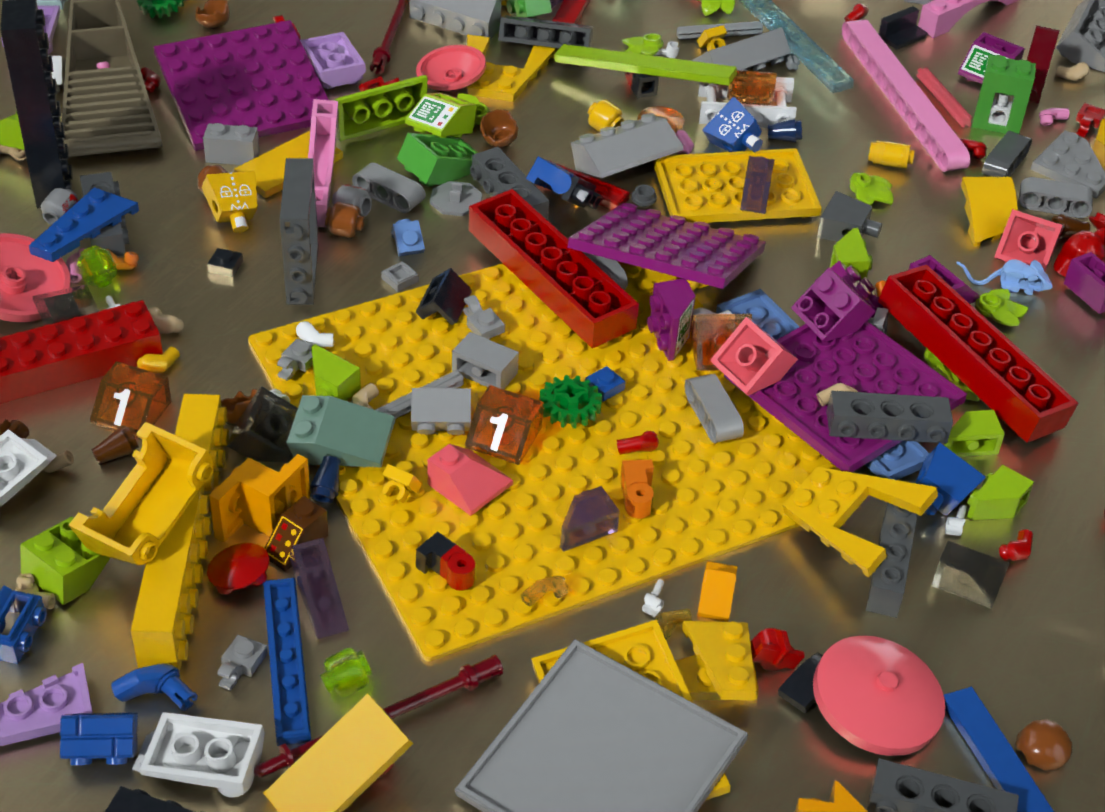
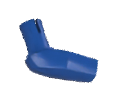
(155, 680)

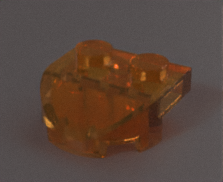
(753, 87)

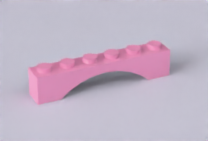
(942, 15)
(322, 150)

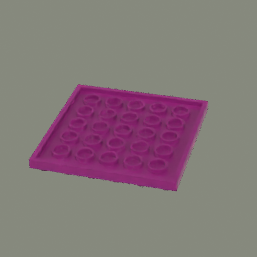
(241, 79)
(669, 245)
(861, 360)

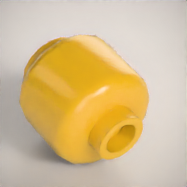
(604, 115)

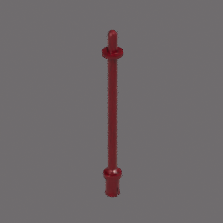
(381, 54)
(468, 678)

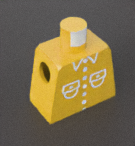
(232, 197)

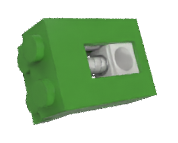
(1007, 78)

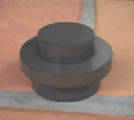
(644, 195)

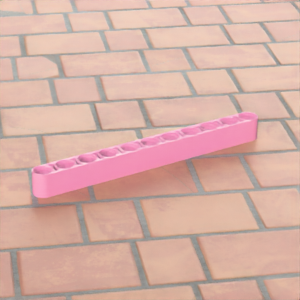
(906, 96)

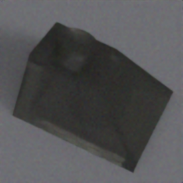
(65, 304)
(264, 428)
(970, 574)

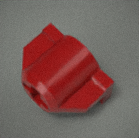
(774, 651)

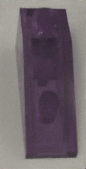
(318, 588)

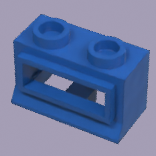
(21, 635)

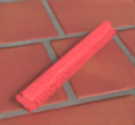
(944, 97)

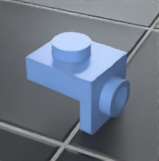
(408, 237)

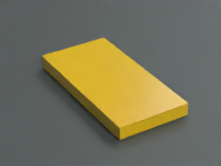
(271, 165)
(341, 762)

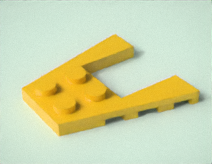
(507, 81)
(833, 495)

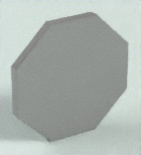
(454, 198)

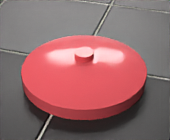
(24, 277)
(878, 695)

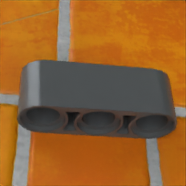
(1007, 155)

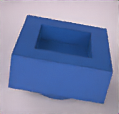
(607, 381)

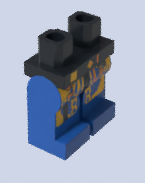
(564, 183)

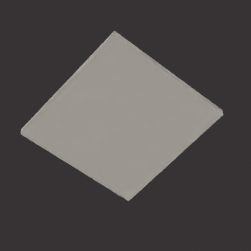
(602, 743)

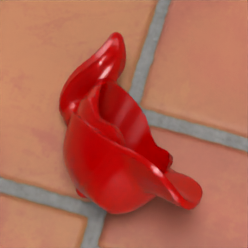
(1078, 245)

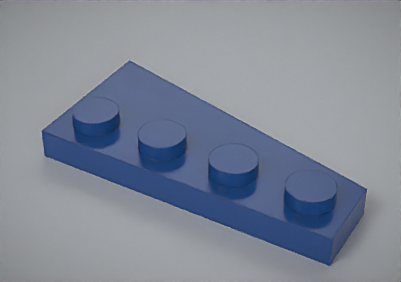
(82, 222)

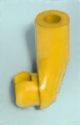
(158, 363)

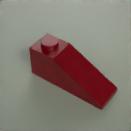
(1041, 54)

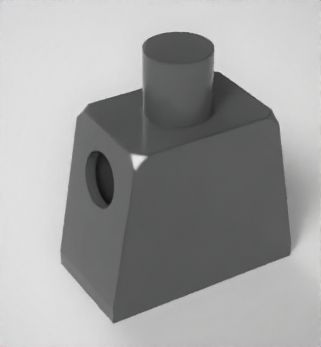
(843, 215)

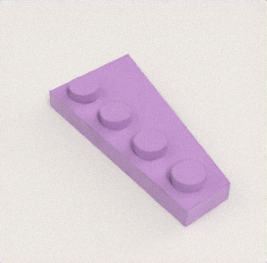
(41, 708)

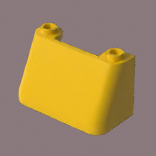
(148, 500)

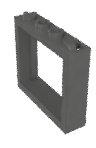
(301, 238)

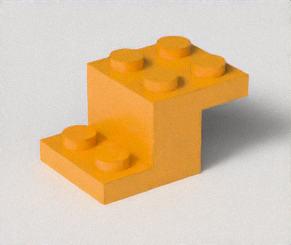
(257, 496)

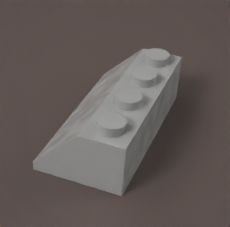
(460, 16)
(750, 52)
(625, 146)

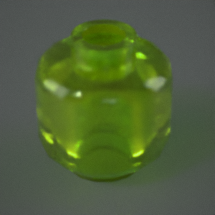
(97, 266)
(346, 672)

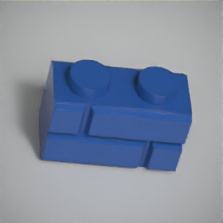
(98, 736)

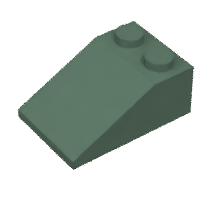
(339, 430)

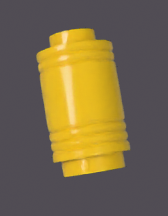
(891, 154)

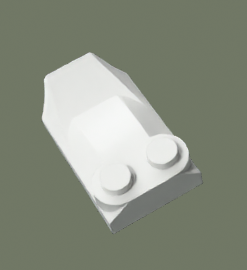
(19, 463)
(202, 752)

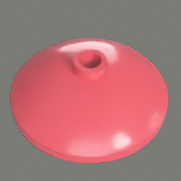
(452, 67)

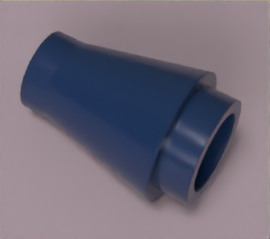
(786, 130)
(326, 480)

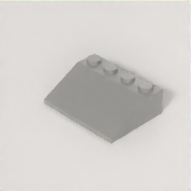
(1085, 35)

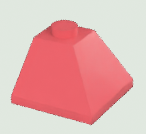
(1028, 239)
(753, 358)
(465, 478)

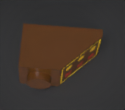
(296, 525)

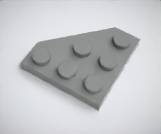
(1071, 161)

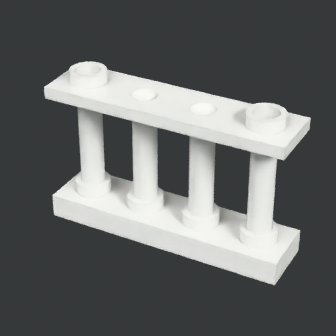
(763, 114)

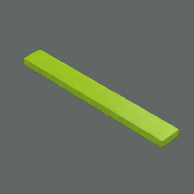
(646, 64)

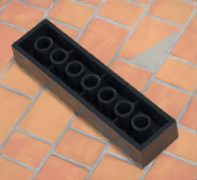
(35, 97)

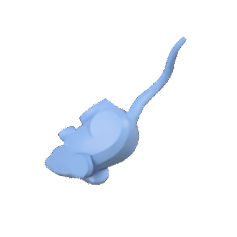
(1017, 276)

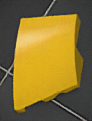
(988, 206)

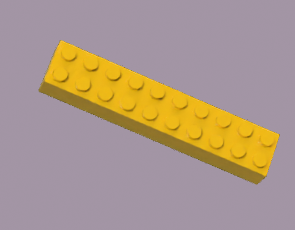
(171, 577)

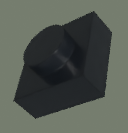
(225, 262)

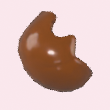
(214, 15)
(499, 128)
(236, 406)
(1044, 744)

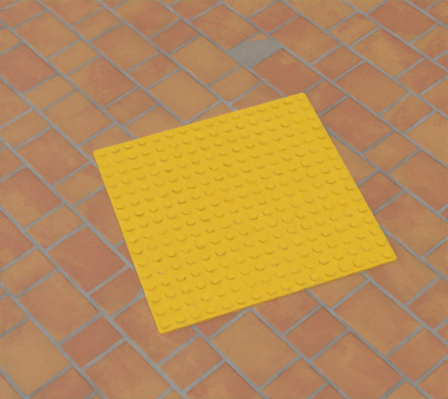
(704, 492)

